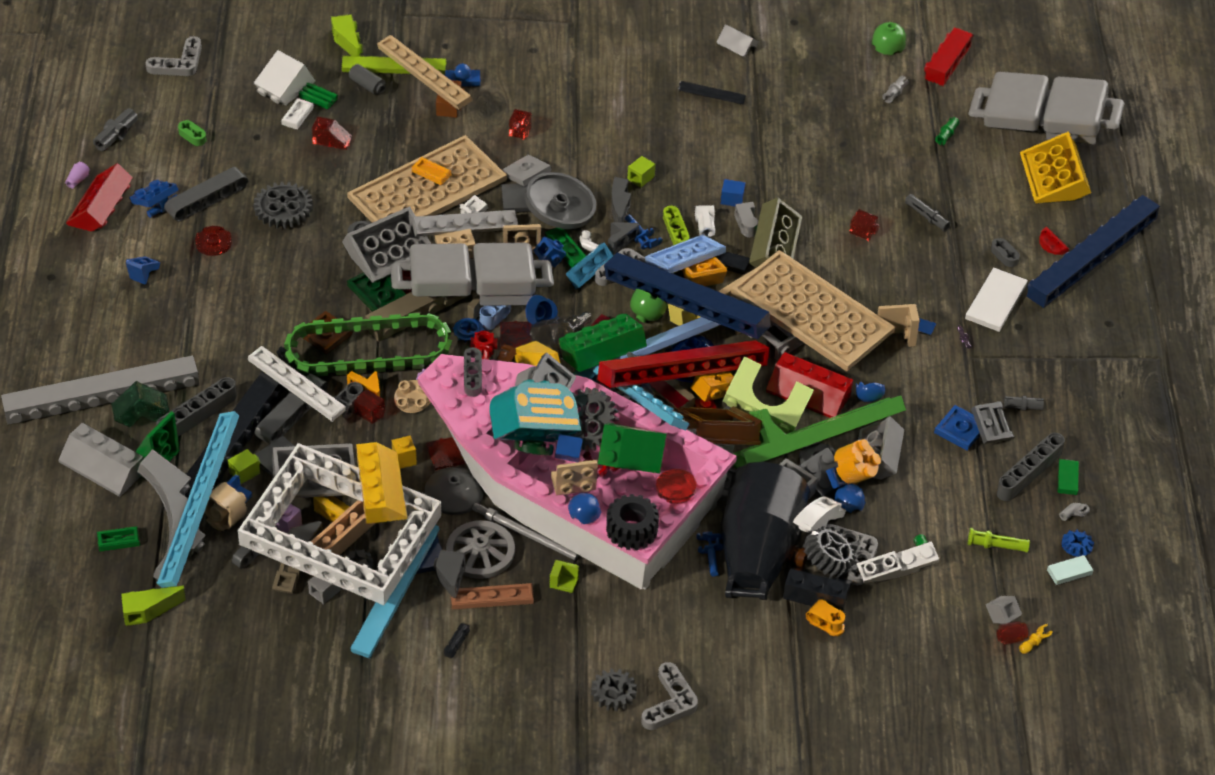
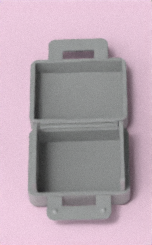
(1026, 103)
(497, 272)

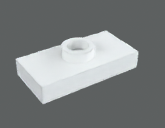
(297, 114)

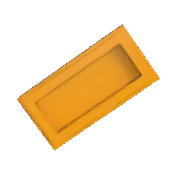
(431, 171)

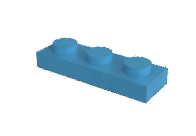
(588, 265)

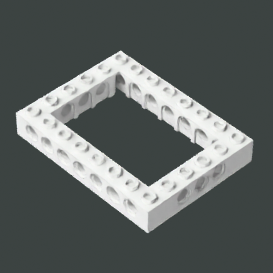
(305, 463)

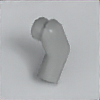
(1074, 509)

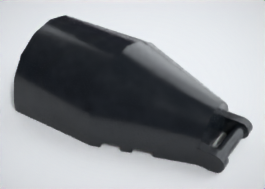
(760, 525)

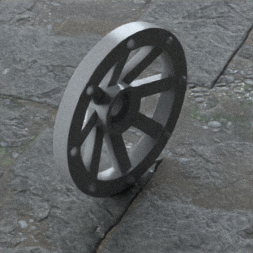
(481, 546)

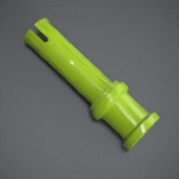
(988, 539)

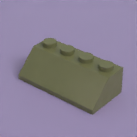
(776, 231)

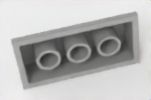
(101, 459)

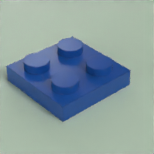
(958, 427)

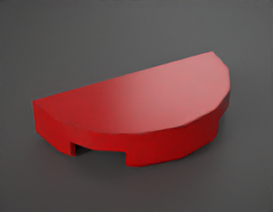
(1052, 243)

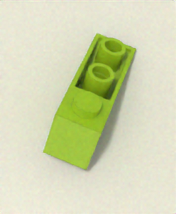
(345, 34)
(146, 605)

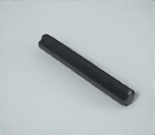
(712, 92)

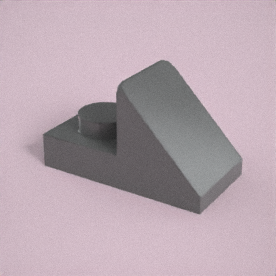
(622, 235)

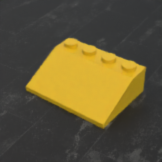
(1055, 170)

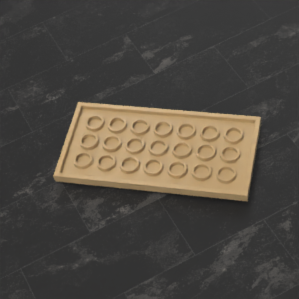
(470, 175)
(813, 310)

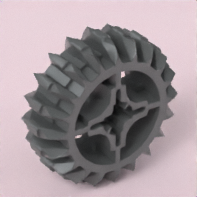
(829, 551)

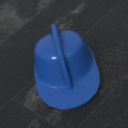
(540, 309)

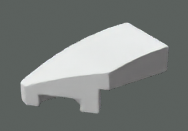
(473, 205)

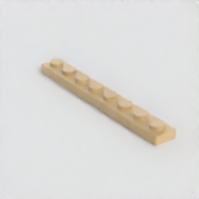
(424, 72)

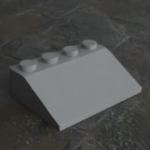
(383, 243)
(312, 489)

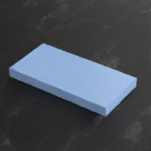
(685, 254)

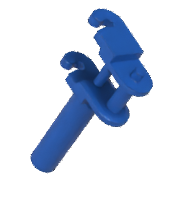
(644, 234)
(710, 549)

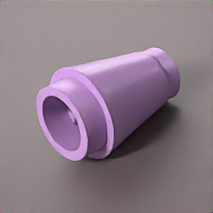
(77, 174)

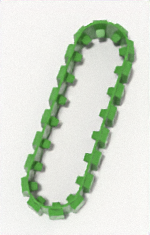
(357, 324)

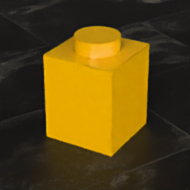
(405, 450)

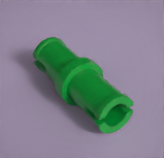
(947, 131)

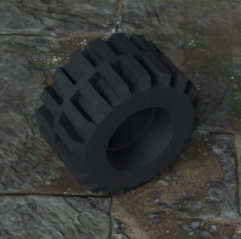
(632, 509)

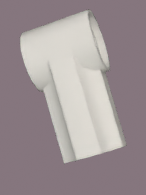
(705, 217)

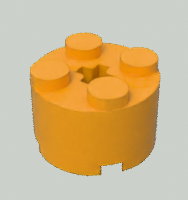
(857, 462)

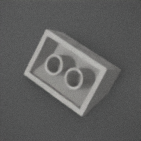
(886, 440)

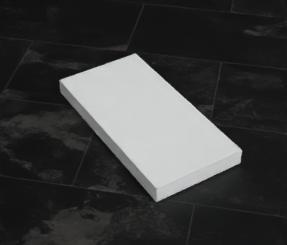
(996, 299)

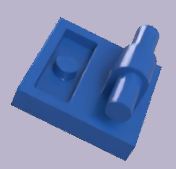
(154, 194)

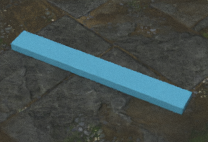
(382, 614)

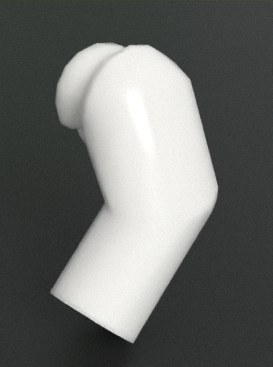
(586, 241)

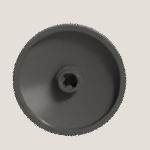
(560, 200)

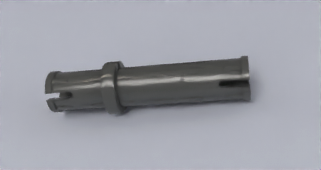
(933, 217)

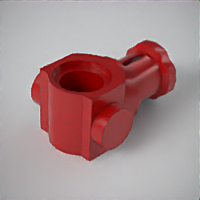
(485, 343)

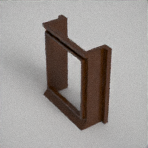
(718, 425)

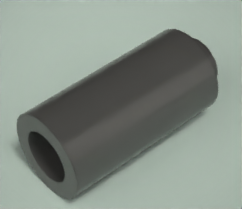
(367, 79)

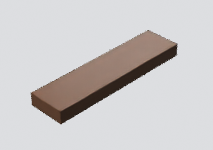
(493, 596)

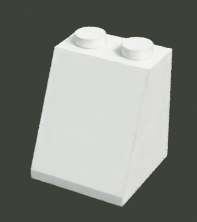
(283, 78)

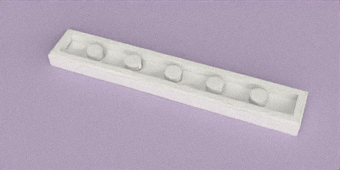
(297, 383)

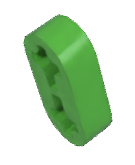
(195, 135)

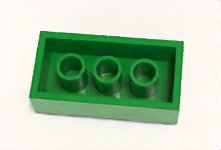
(602, 342)

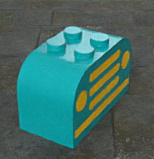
(534, 412)

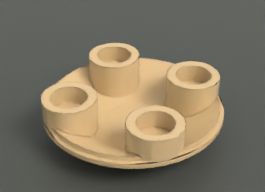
(410, 397)

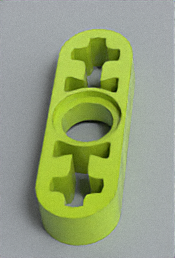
(677, 220)

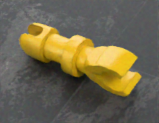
(1034, 639)

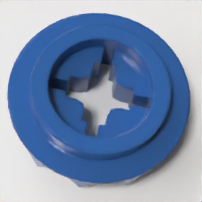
(463, 325)
(1077, 549)

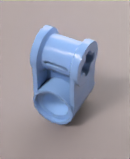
(492, 315)

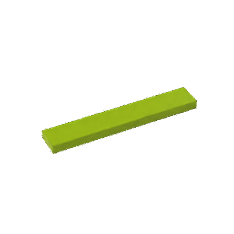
(386, 64)

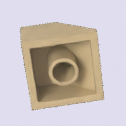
(522, 234)

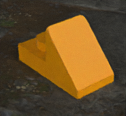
(370, 384)

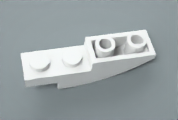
(818, 514)
(897, 564)

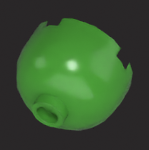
(889, 38)
(647, 307)

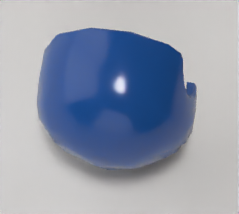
(870, 392)
(850, 497)
(584, 508)

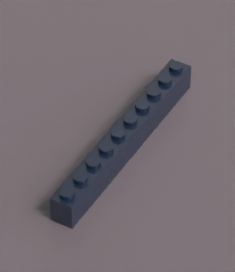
(1092, 251)
(688, 295)

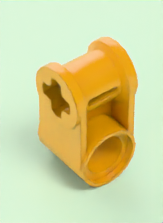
(824, 616)

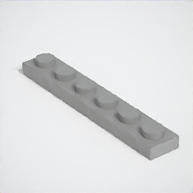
(456, 222)

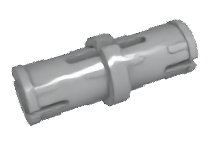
(895, 89)

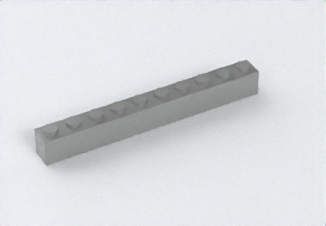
(97, 389)

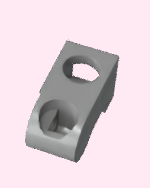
(745, 218)

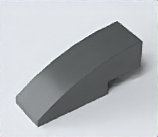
(620, 199)

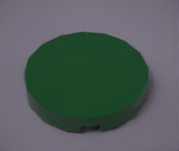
(534, 447)

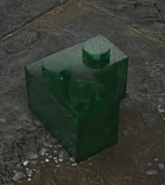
(138, 402)

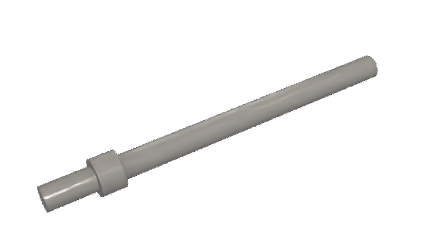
(493, 515)

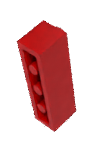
(948, 56)

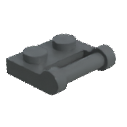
(988, 424)

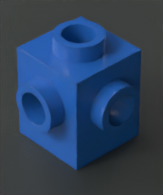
(550, 250)

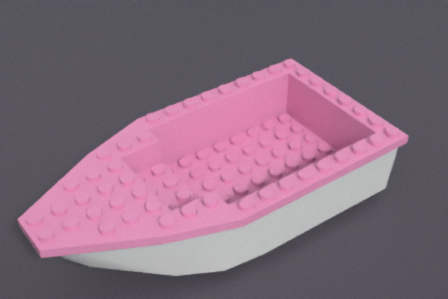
(523, 482)

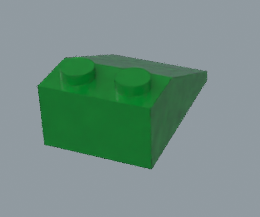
(162, 439)
(632, 448)

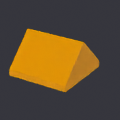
(706, 272)

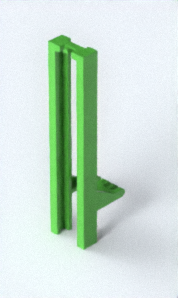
(776, 442)

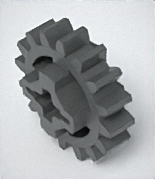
(614, 689)

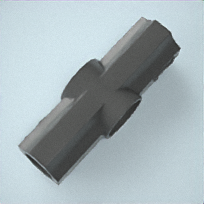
(115, 129)

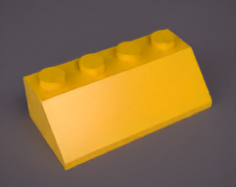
(380, 483)

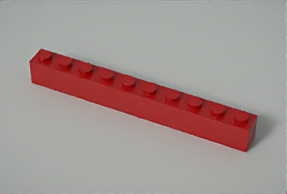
(680, 363)

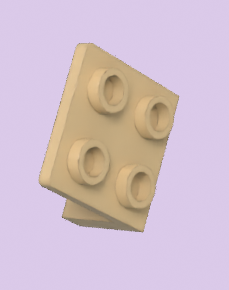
(904, 318)
(575, 477)

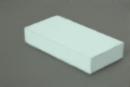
(1070, 570)

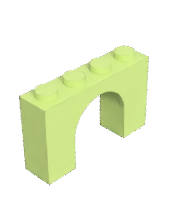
(742, 397)

